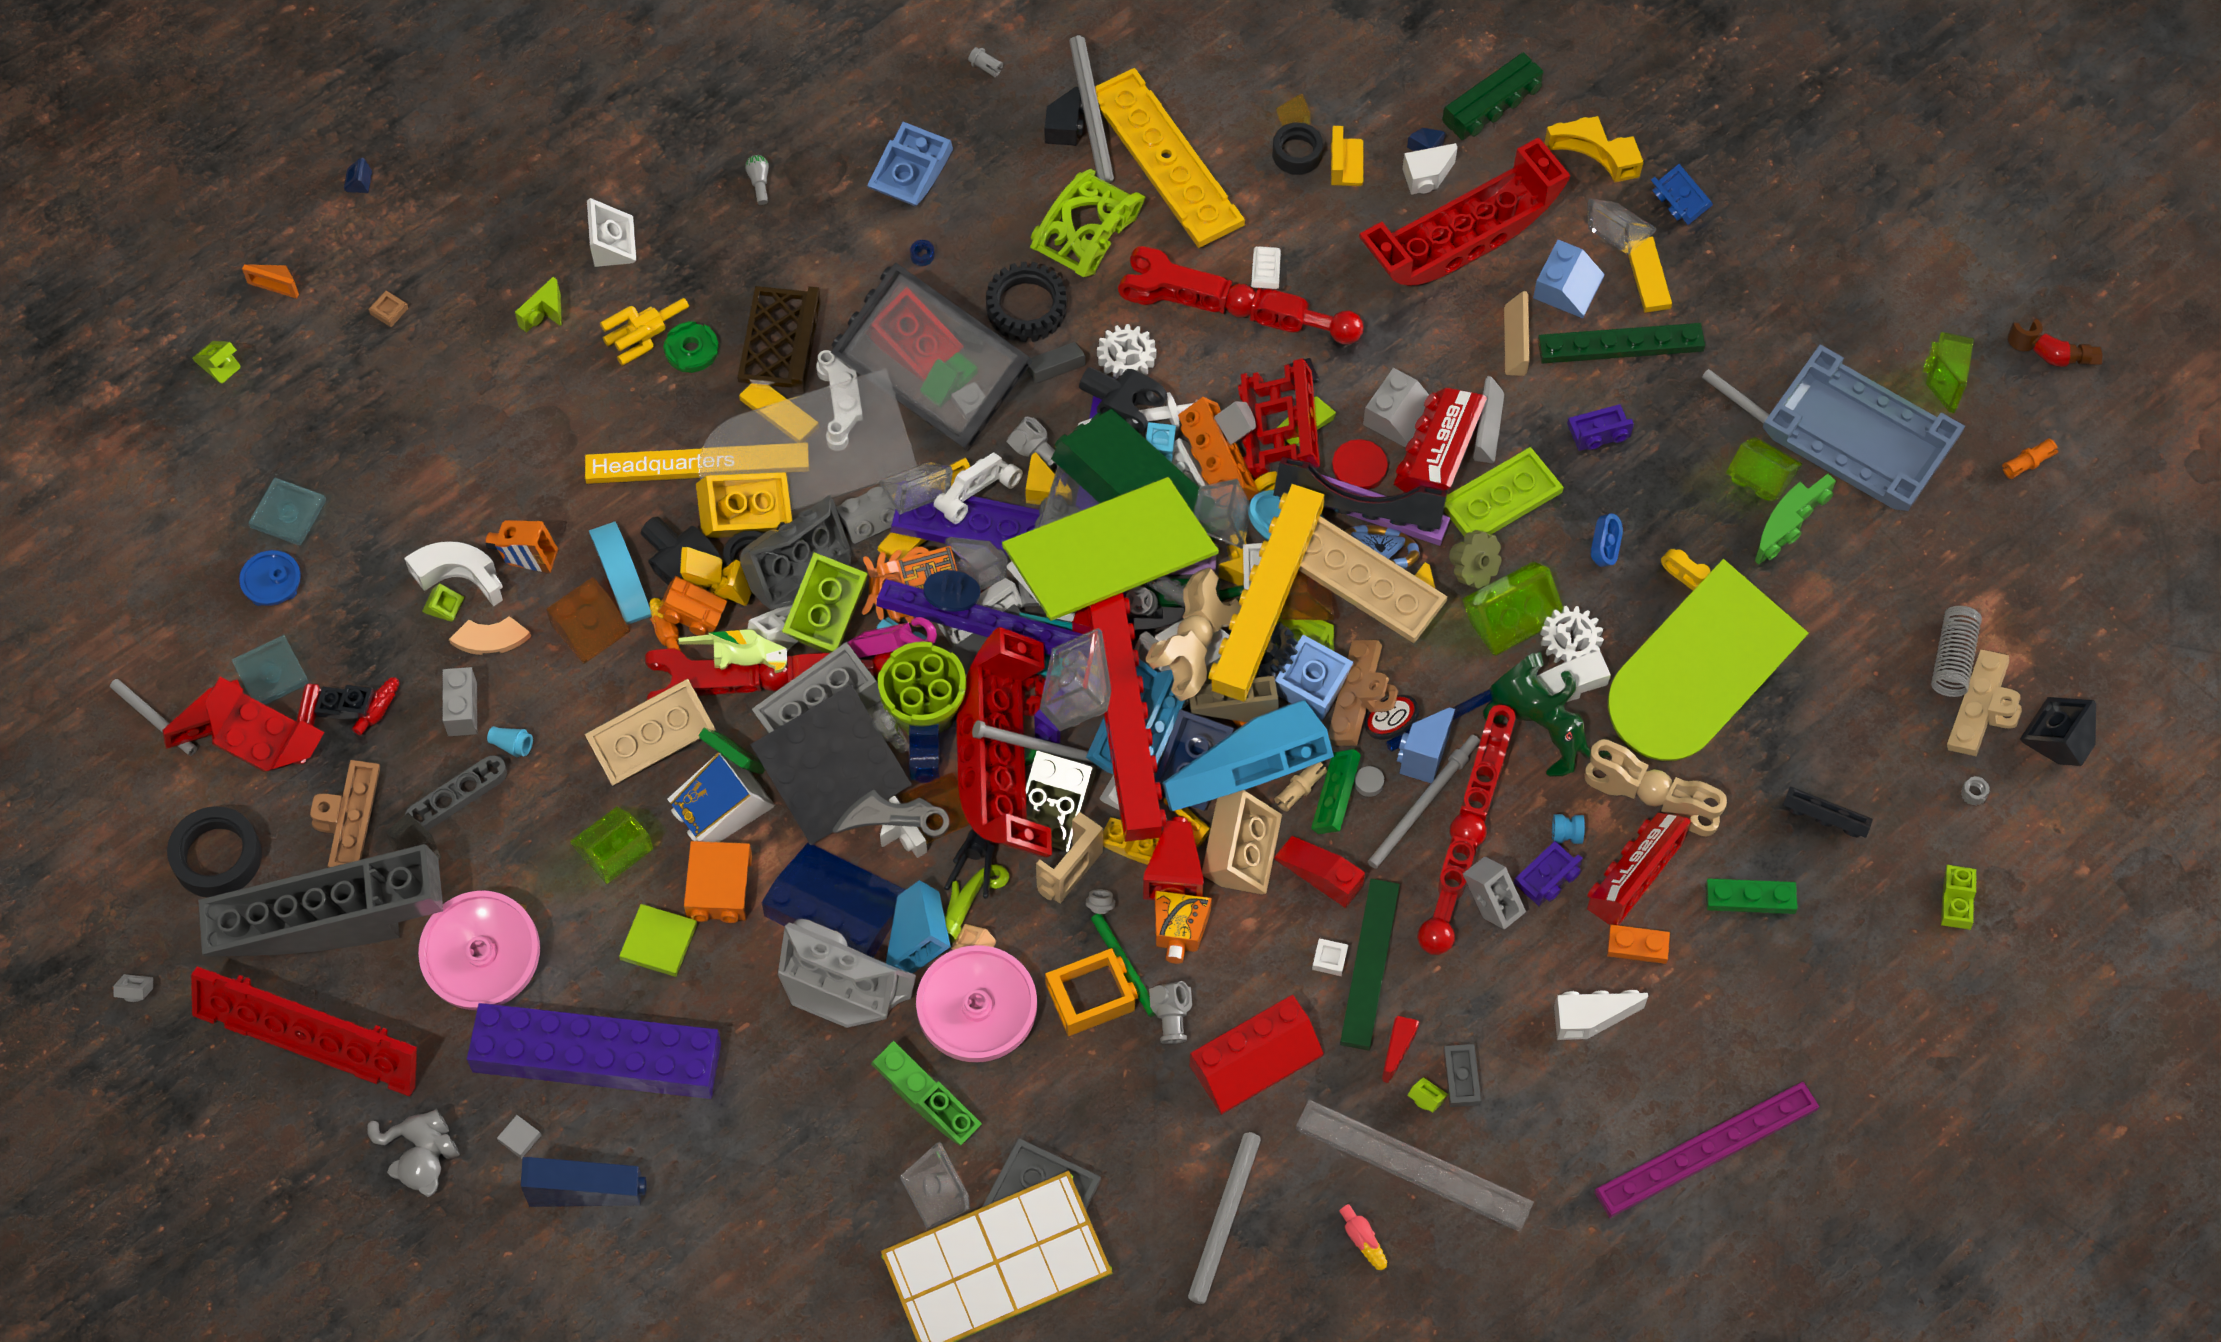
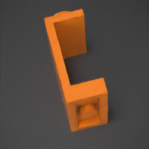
(717, 881)

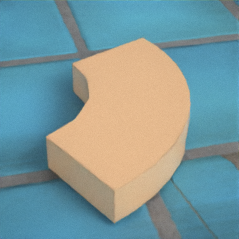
(490, 638)

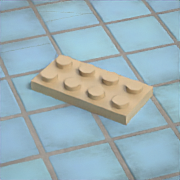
(649, 732)

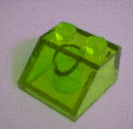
(1948, 368)
(1763, 469)

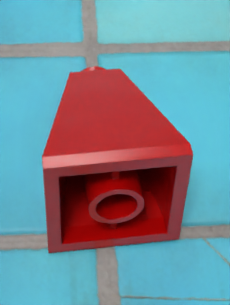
(1174, 862)

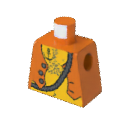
(1180, 923)

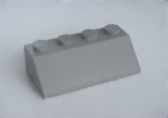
(816, 685)

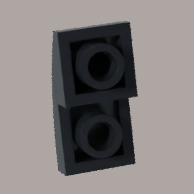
(344, 703)

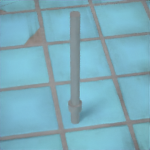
(1456, 761)

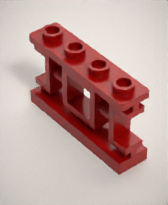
(1300, 417)

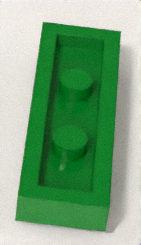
(1336, 791)
(1751, 896)

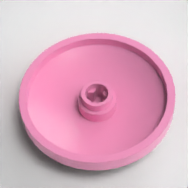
(479, 950)
(976, 1003)

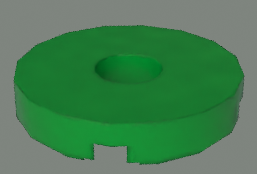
(692, 360)

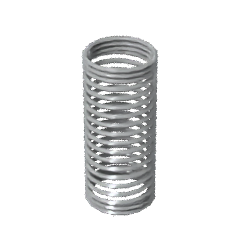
(1952, 675)

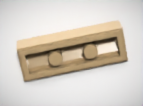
(1517, 335)

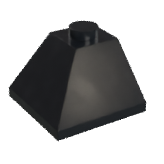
(2063, 730)

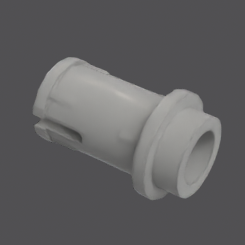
(984, 61)

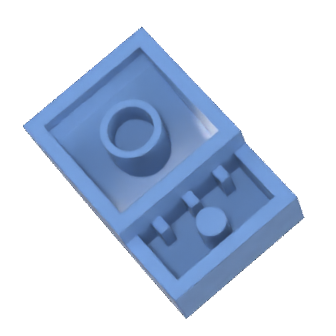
(910, 164)

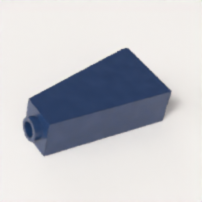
(580, 1183)

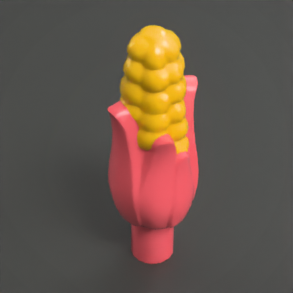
(1363, 1237)

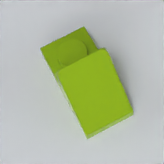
(544, 302)
(218, 360)

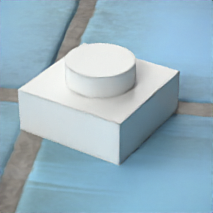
(1330, 957)

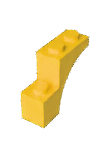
(1587, 136)

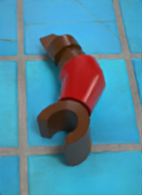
(2050, 349)

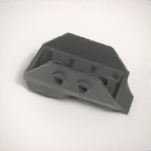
(781, 557)

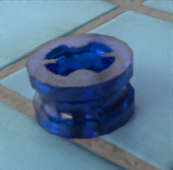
(918, 246)

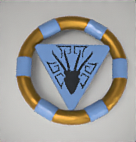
(1386, 542)

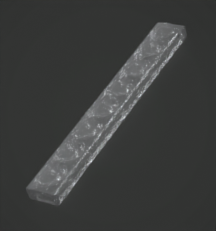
(1414, 1165)

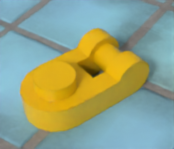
(1684, 569)

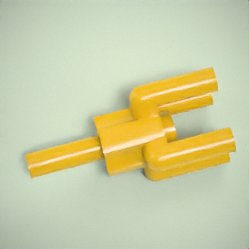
(639, 328)

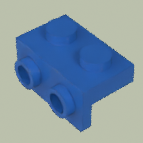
(1682, 193)

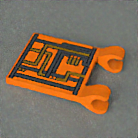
(917, 568)

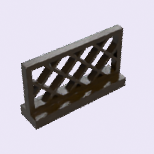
(803, 334)

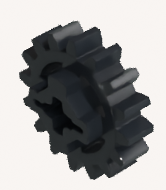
(1277, 652)

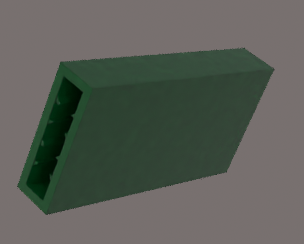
(1114, 459)

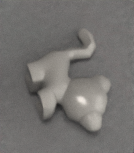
(419, 1165)

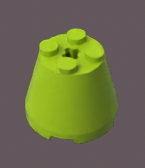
(922, 685)

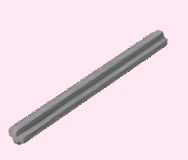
(1091, 109)
(1224, 1218)

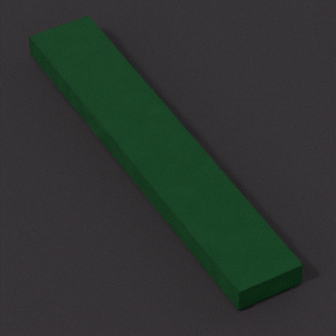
(1369, 964)

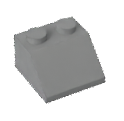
(1396, 407)

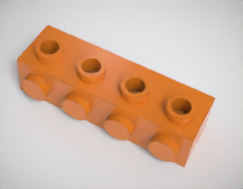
(1211, 448)

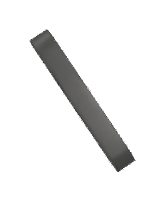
(453, 790)

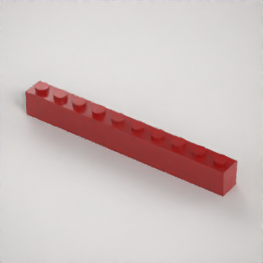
(1126, 726)

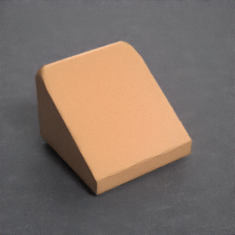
(972, 936)

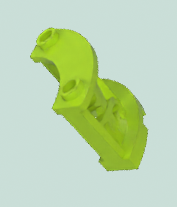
(1084, 191)

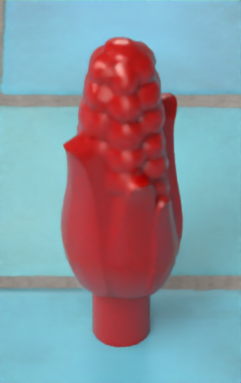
(378, 705)

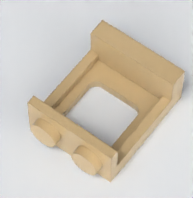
(1087, 848)

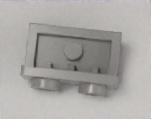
(867, 514)

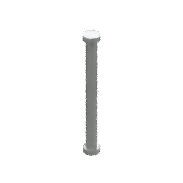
(981, 730)

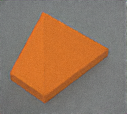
(271, 277)

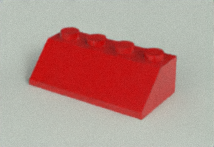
(1256, 1054)

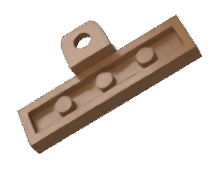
(1360, 690)
(347, 815)

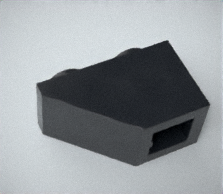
(1063, 120)

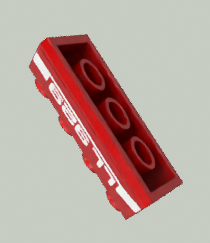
(1439, 439)
(1638, 867)

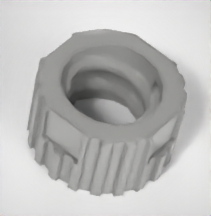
(1975, 799)

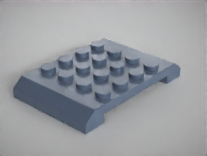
(1861, 431)

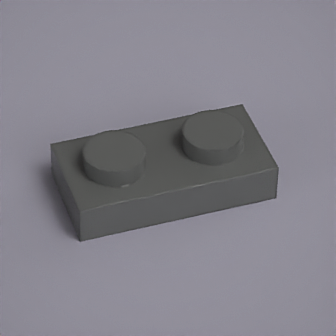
(1462, 1075)

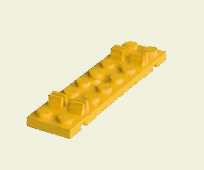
(1180, 179)

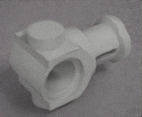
(1032, 438)
(1171, 1004)

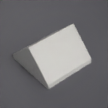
(610, 235)

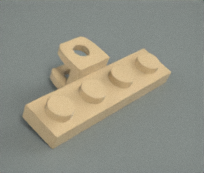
(1984, 704)

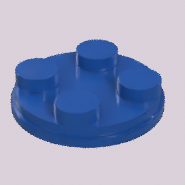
(270, 578)

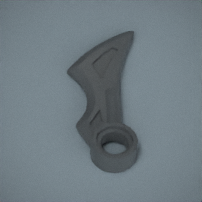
(875, 810)

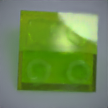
(613, 844)

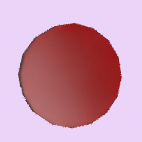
(1360, 464)

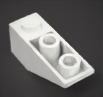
(1589, 1014)

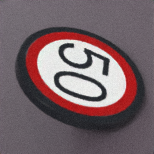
(1393, 722)

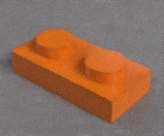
(1638, 944)

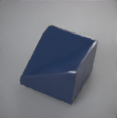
(1425, 139)

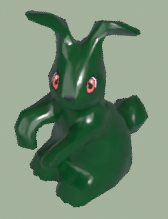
(1533, 702)

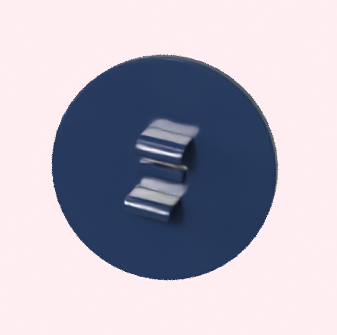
(951, 590)

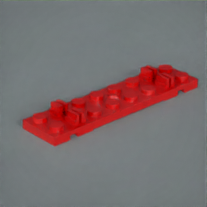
(304, 1030)

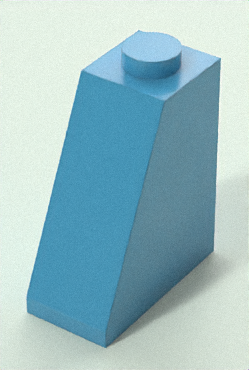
(917, 928)

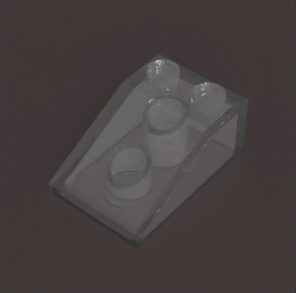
(1077, 681)

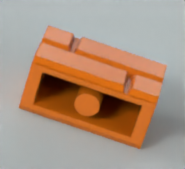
(691, 606)

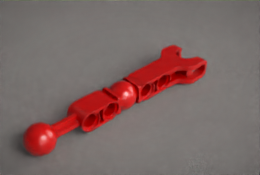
(1214, 293)
(737, 678)
(1468, 830)

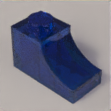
(924, 753)

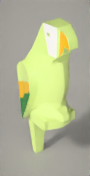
(742, 648)

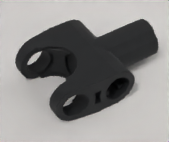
(1124, 394)
(668, 559)

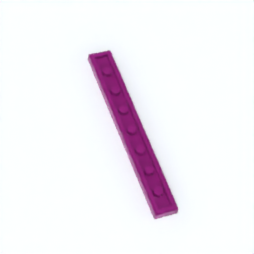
(1706, 1149)

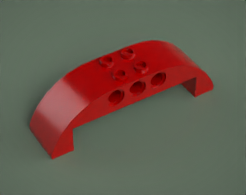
(1471, 222)
(992, 770)

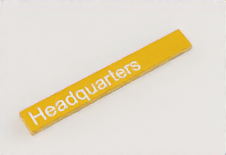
(642, 466)

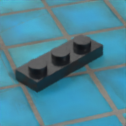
(1827, 813)

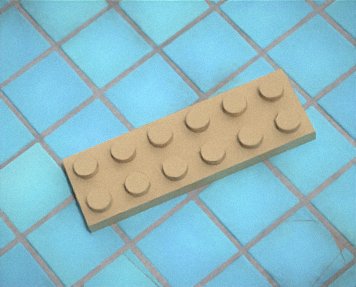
(1370, 581)

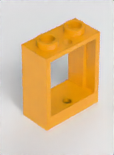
(1098, 1015)

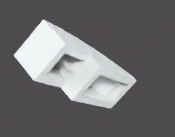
(1588, 670)

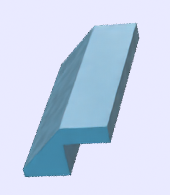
(1162, 714)

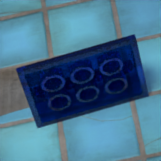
(834, 896)

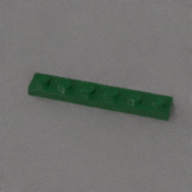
(1621, 343)

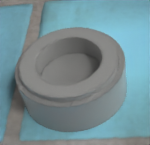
(1369, 781)

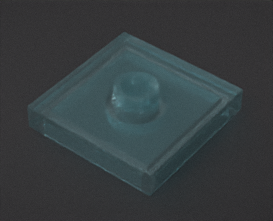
(287, 511)
(270, 671)

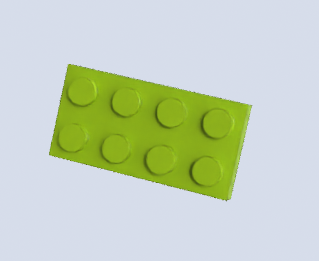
(1502, 494)

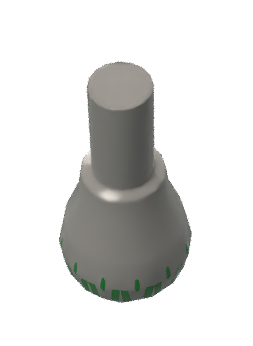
(757, 170)

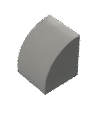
(1236, 421)

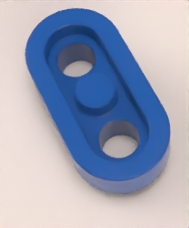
(1606, 540)

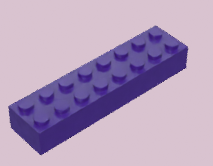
(594, 1050)

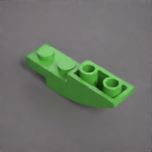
(1789, 515)
(926, 1095)

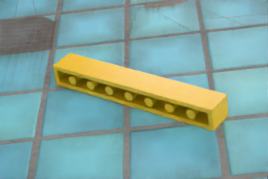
(1267, 593)

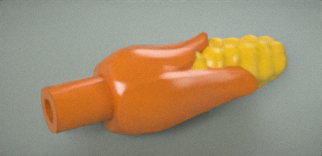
(665, 631)

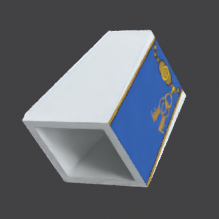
(719, 800)

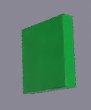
(731, 750)

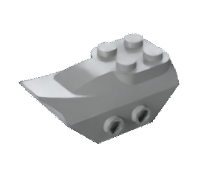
(837, 980)

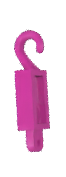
(890, 638)

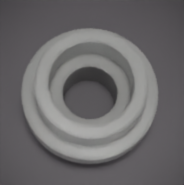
(1100, 901)

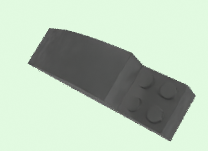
(324, 907)

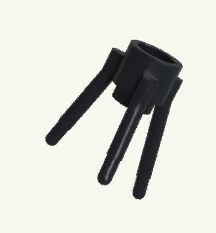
(973, 848)

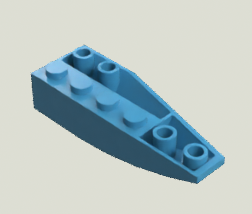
(1252, 755)

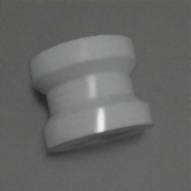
(1137, 598)

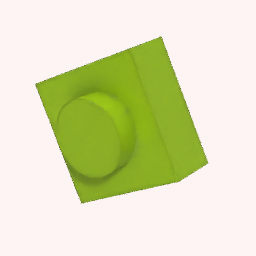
(1427, 1095)

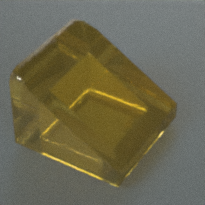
(1294, 111)

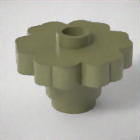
(1476, 559)

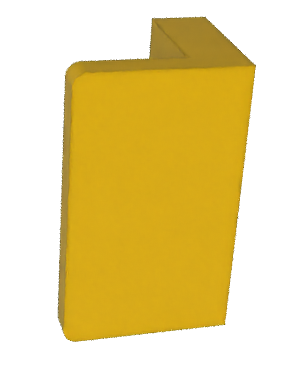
(1346, 159)

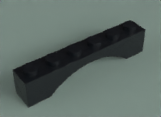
(1419, 506)

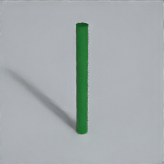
(1131, 975)

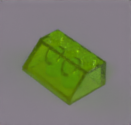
(1513, 607)

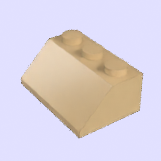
(1241, 843)

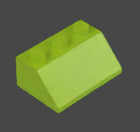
(825, 603)

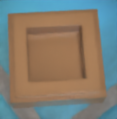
(388, 308)

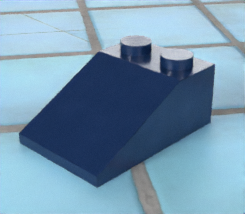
(1188, 741)

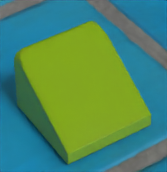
(443, 603)

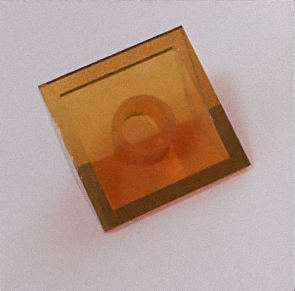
(943, 794)

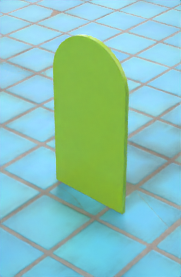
(1700, 666)

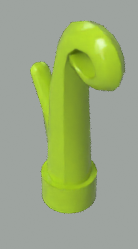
(961, 901)

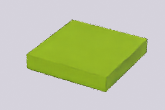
(658, 940)

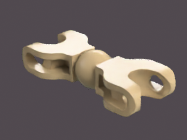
(1187, 649)
(1655, 788)

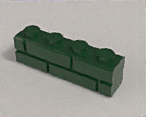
(1493, 96)

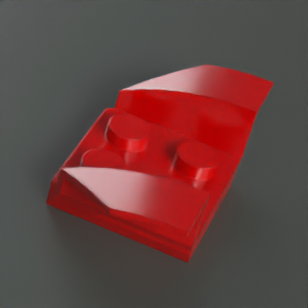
(257, 731)

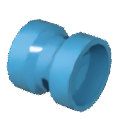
(1566, 828)

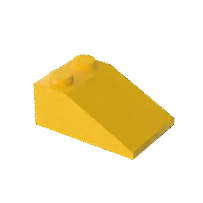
(742, 503)

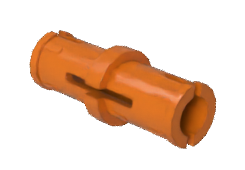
(2030, 458)

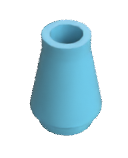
(513, 741)

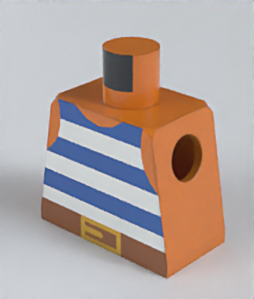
(524, 545)

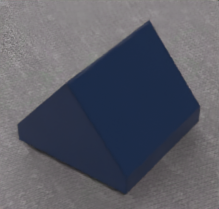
(358, 177)

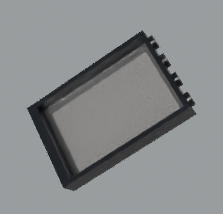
(935, 355)

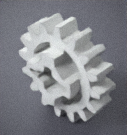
(1126, 351)
(1558, 635)

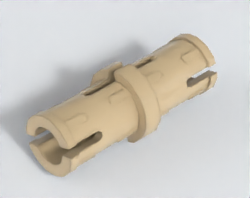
(1300, 786)

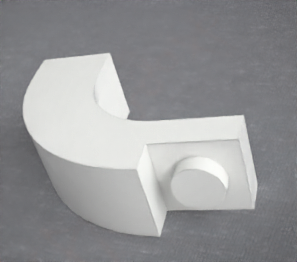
(455, 559)

